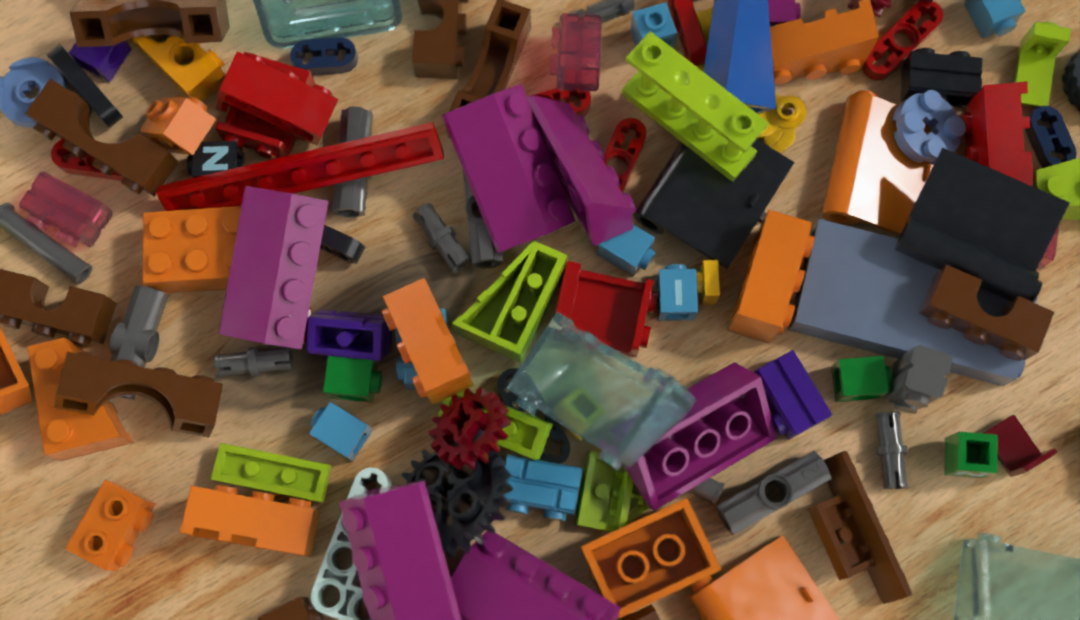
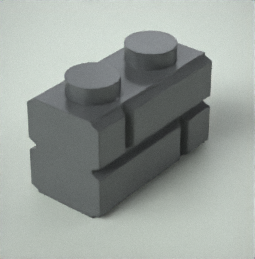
(918, 378)

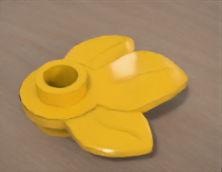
(782, 128)

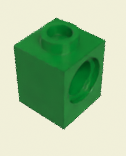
(352, 379)
(861, 379)

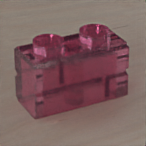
(578, 52)
(66, 210)

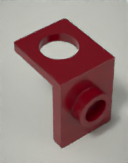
(1016, 448)

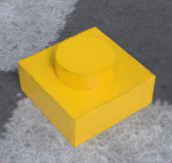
(708, 282)

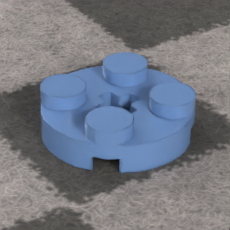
(18, 82)
(939, 115)

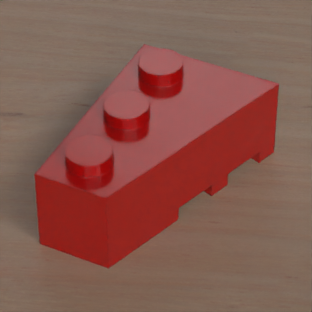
(276, 98)
(996, 130)

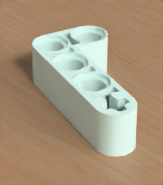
(330, 572)

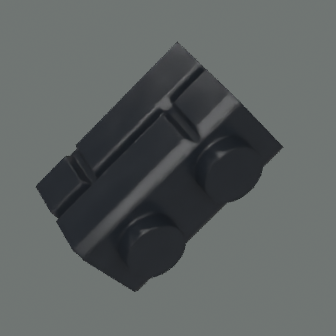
(952, 75)

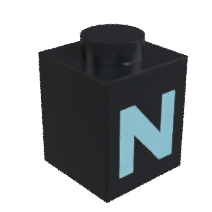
(214, 158)

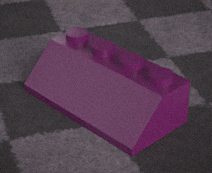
(508, 168)
(582, 173)
(273, 267)
(719, 430)
(399, 554)
(512, 584)

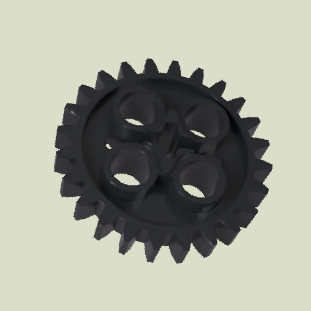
(457, 491)

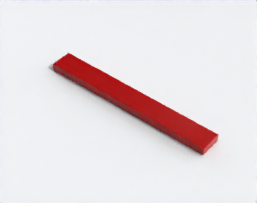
(308, 169)

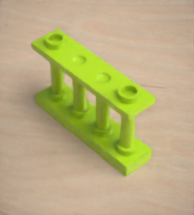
(693, 106)

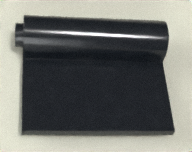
(708, 208)
(982, 225)

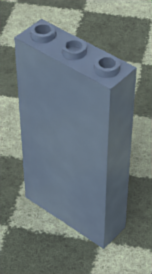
(871, 300)

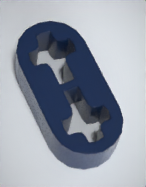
(324, 55)
(1050, 139)

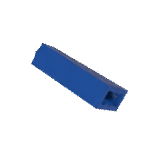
(742, 52)

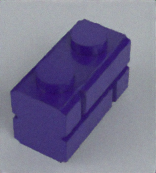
(348, 335)
(792, 396)

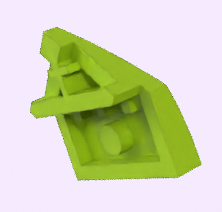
(607, 496)

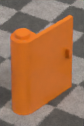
(869, 172)
(763, 587)

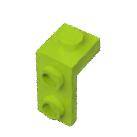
(1037, 61)

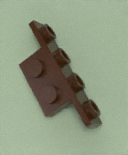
(854, 532)

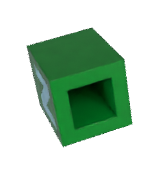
(971, 455)

